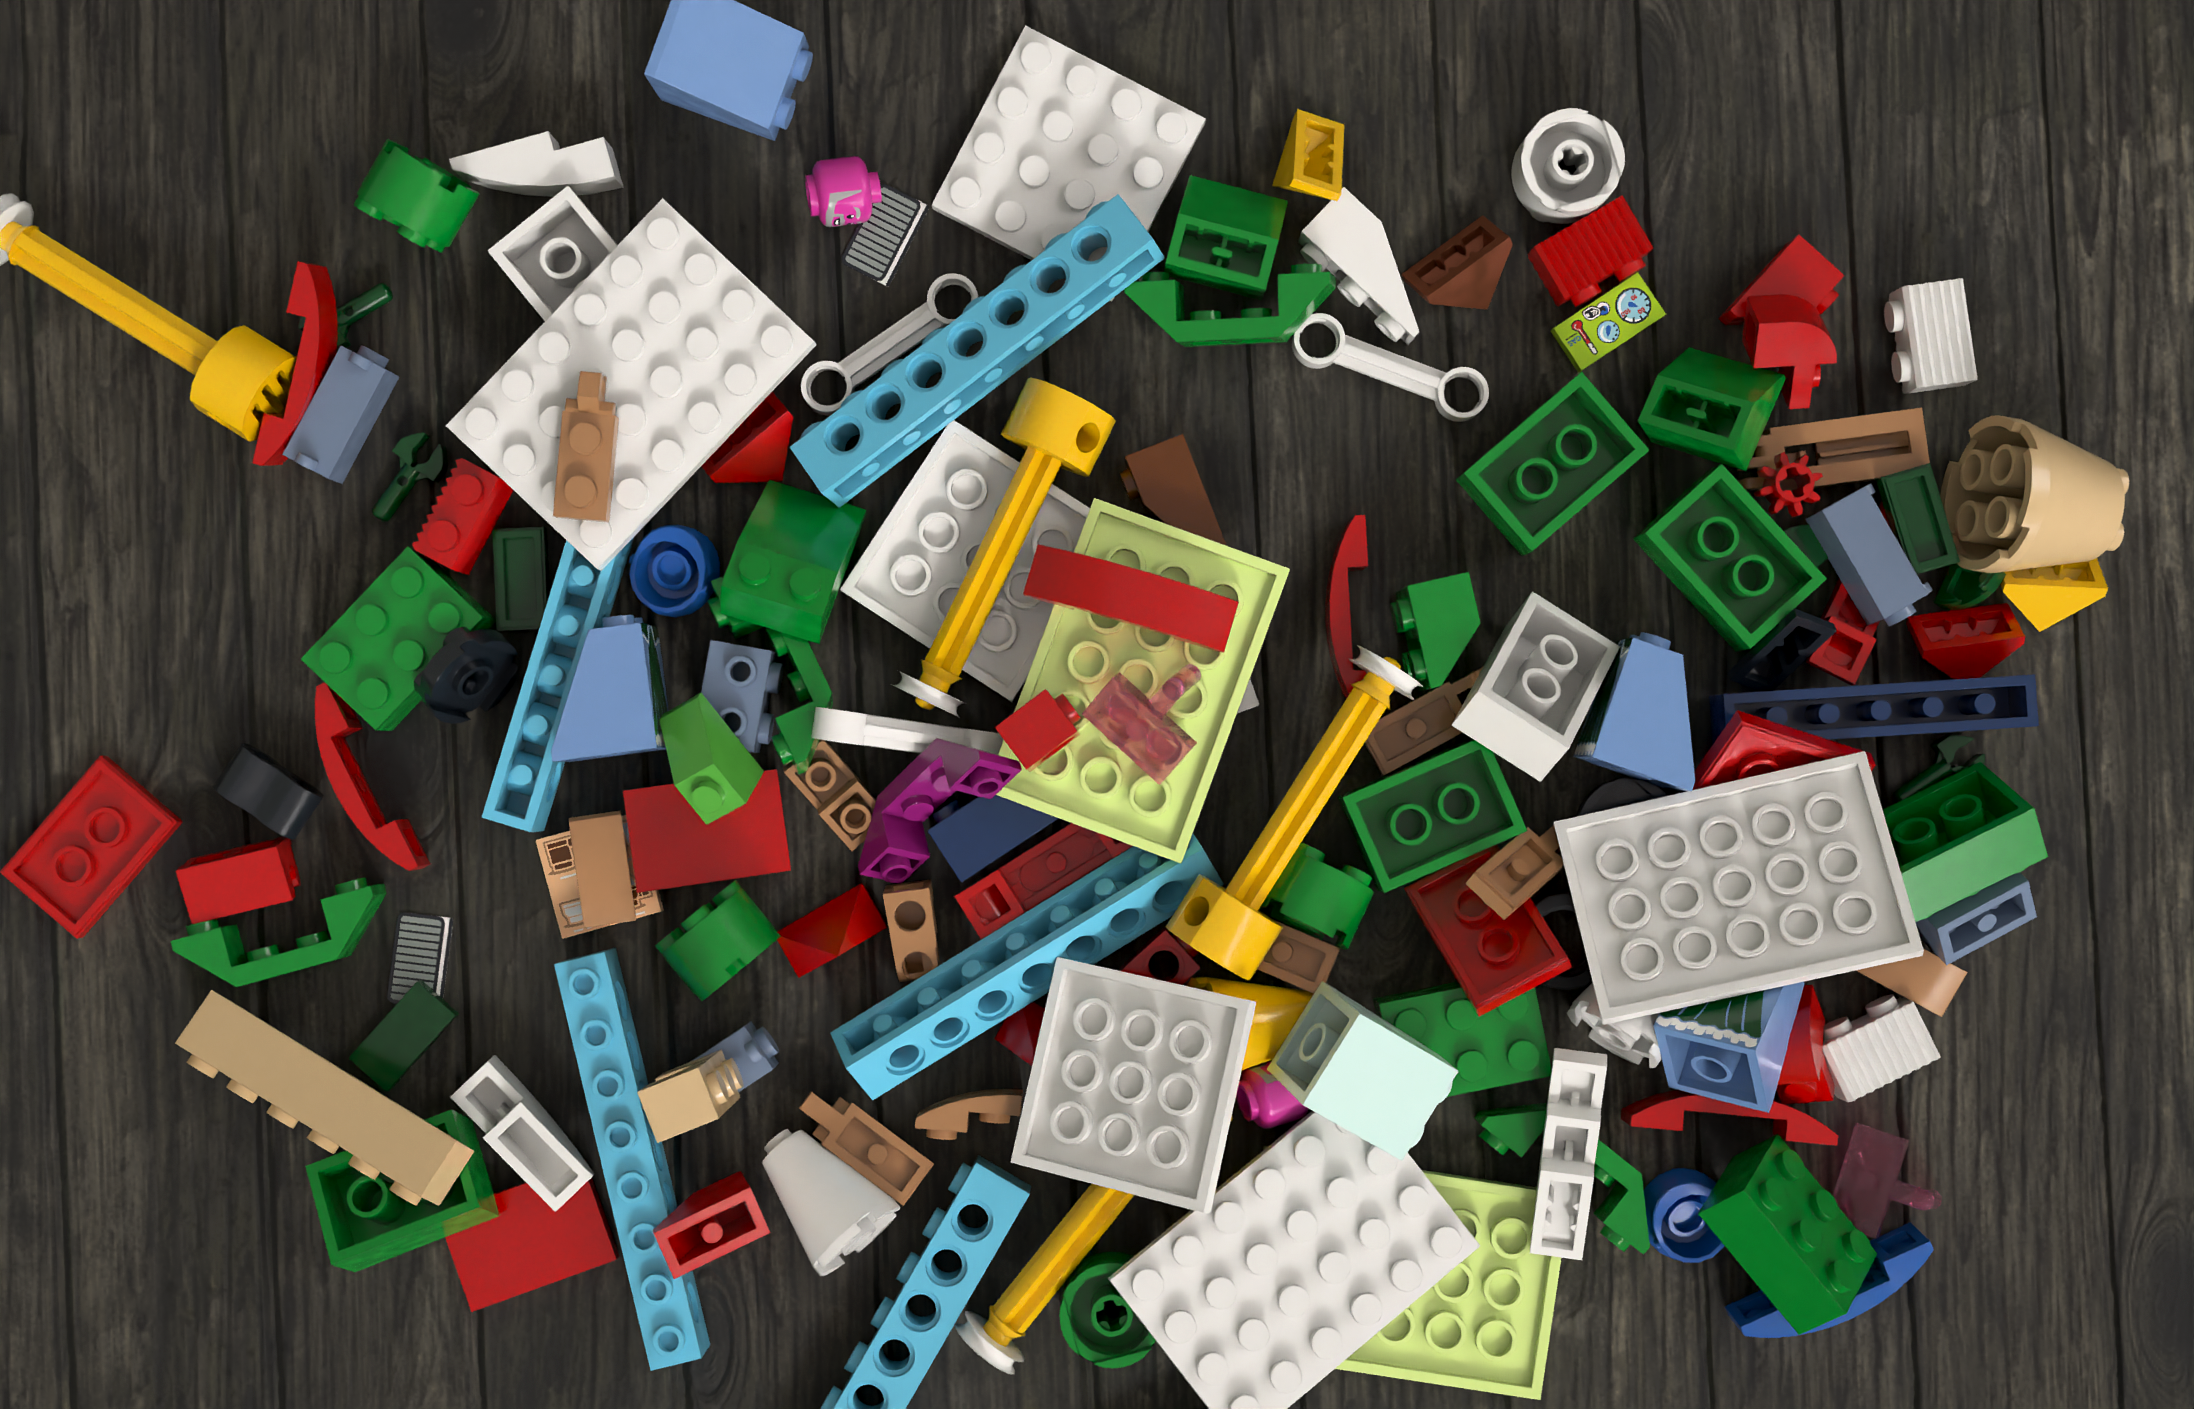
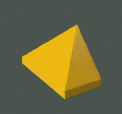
(1312, 157)
(2054, 591)

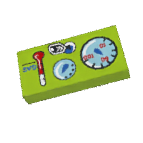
(1608, 322)

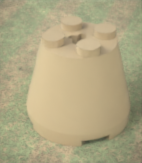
(2030, 499)

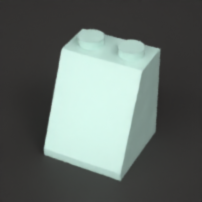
(1362, 1072)

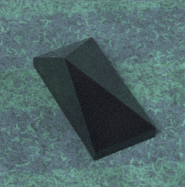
(1782, 651)

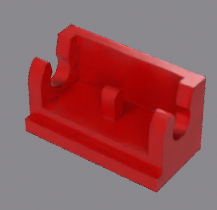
(239, 879)

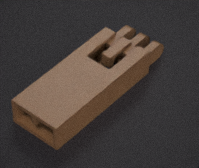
(1847, 448)

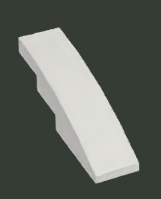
(1568, 1153)

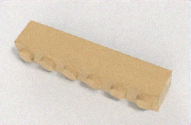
(325, 1099)

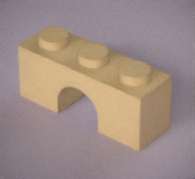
(691, 1095)

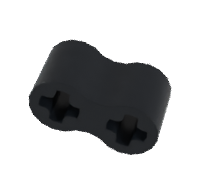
(268, 791)

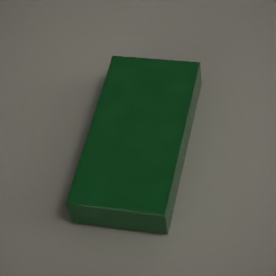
(1918, 518)
(520, 577)
(403, 1035)

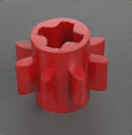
(1784, 470)

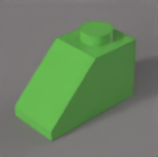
(707, 759)

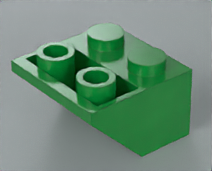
(1225, 237)
(1711, 407)
(1437, 625)

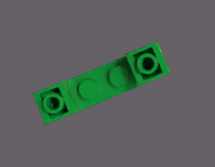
(1297, 299)
(808, 682)
(223, 953)
(1621, 1210)

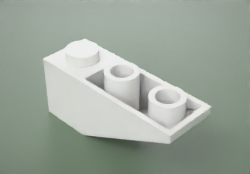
(1357, 252)

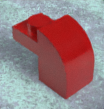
(1791, 336)
(1805, 1070)

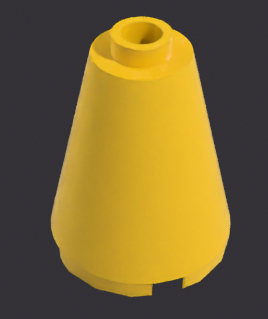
(1273, 1017)

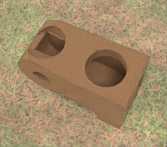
(912, 928)

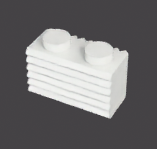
(1931, 336)
(1876, 1047)

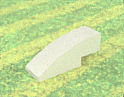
(541, 168)
(523, 1133)

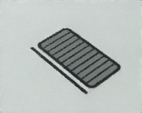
(886, 237)
(419, 953)

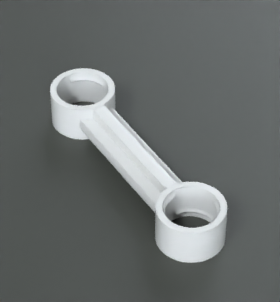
(886, 346)
(1391, 368)
(895, 733)

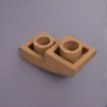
(836, 794)
(602, 869)
(1921, 980)
(953, 1114)

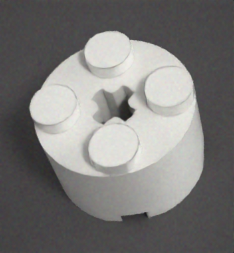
(1580, 141)

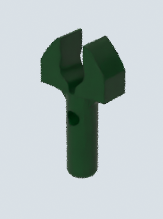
(357, 309)
(410, 473)
(1941, 769)

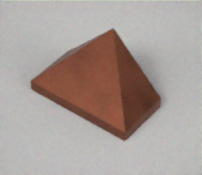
(1463, 268)

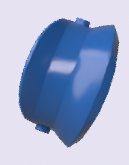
(674, 570)
(1673, 1215)

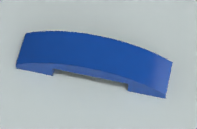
(1897, 1260)

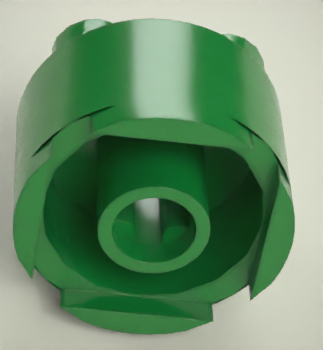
(415, 196)
(1320, 897)
(718, 941)
(1091, 1331)

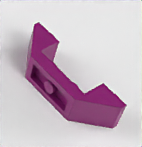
(896, 832)

